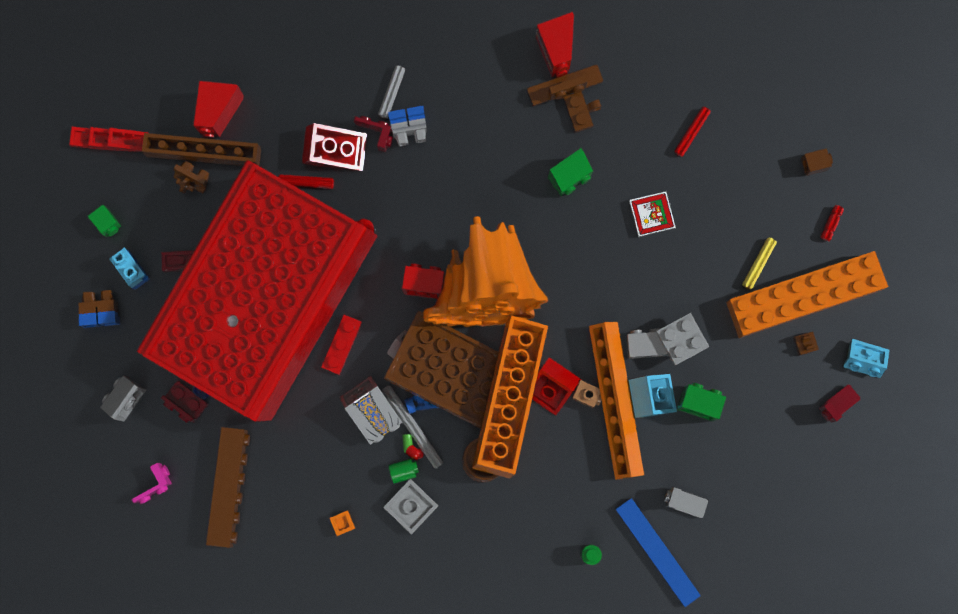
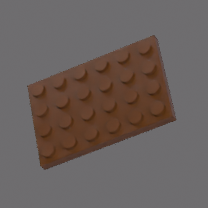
(445, 369)

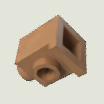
(580, 394)

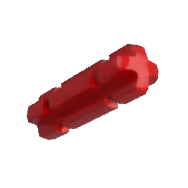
(832, 223)

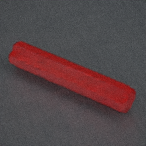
(692, 131)
(307, 181)

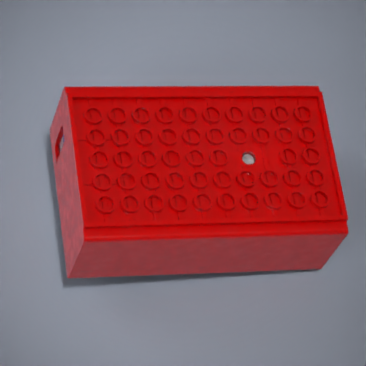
(257, 293)

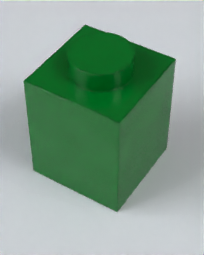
(105, 221)

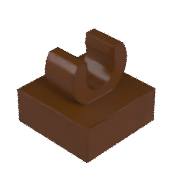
(806, 343)

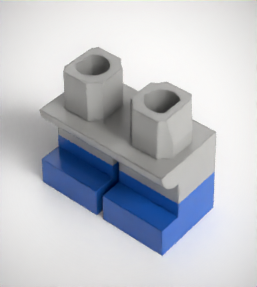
(400, 127)

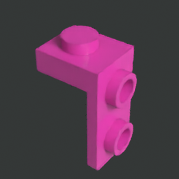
(161, 474)

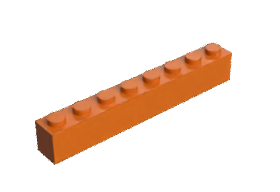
(616, 400)

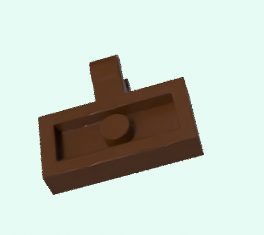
(579, 111)

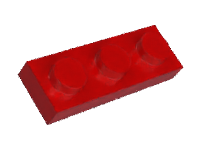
(341, 344)

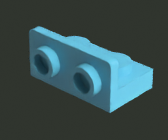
(867, 358)

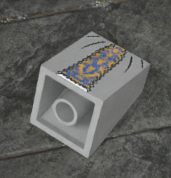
(370, 410)

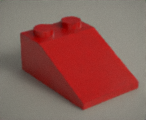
(334, 147)

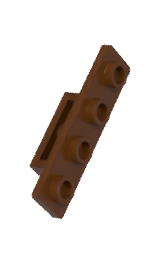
(565, 85)

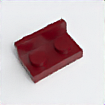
(184, 402)

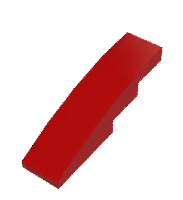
(107, 139)

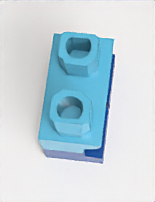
(129, 268)

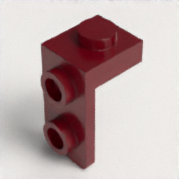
(385, 138)
(839, 403)

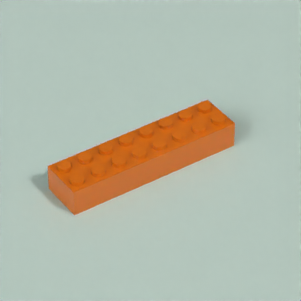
(806, 294)
(510, 397)

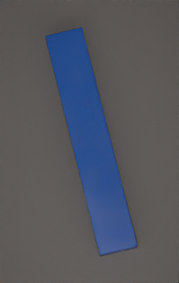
(658, 552)

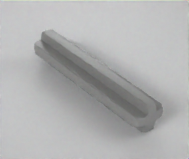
(391, 92)

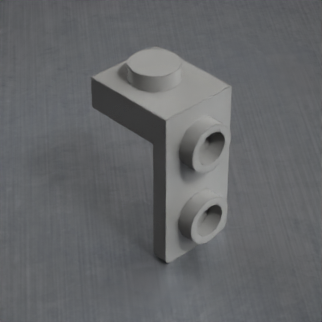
(685, 502)

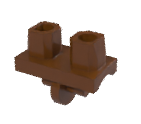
(189, 180)

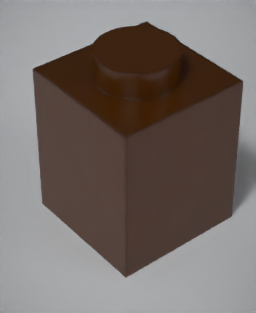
(816, 162)

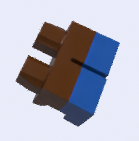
(98, 313)

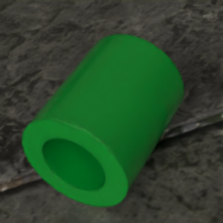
(403, 470)
(591, 554)

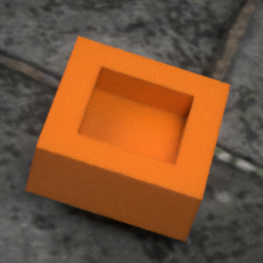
(342, 523)

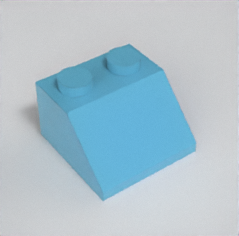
(652, 395)

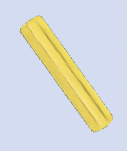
(759, 263)

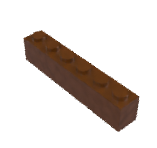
(200, 149)
(227, 487)

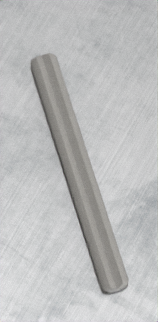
(412, 426)

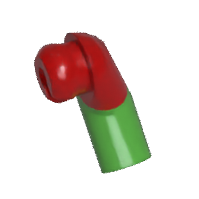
(410, 449)

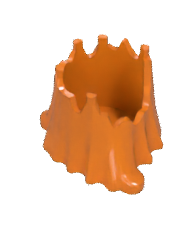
(488, 283)

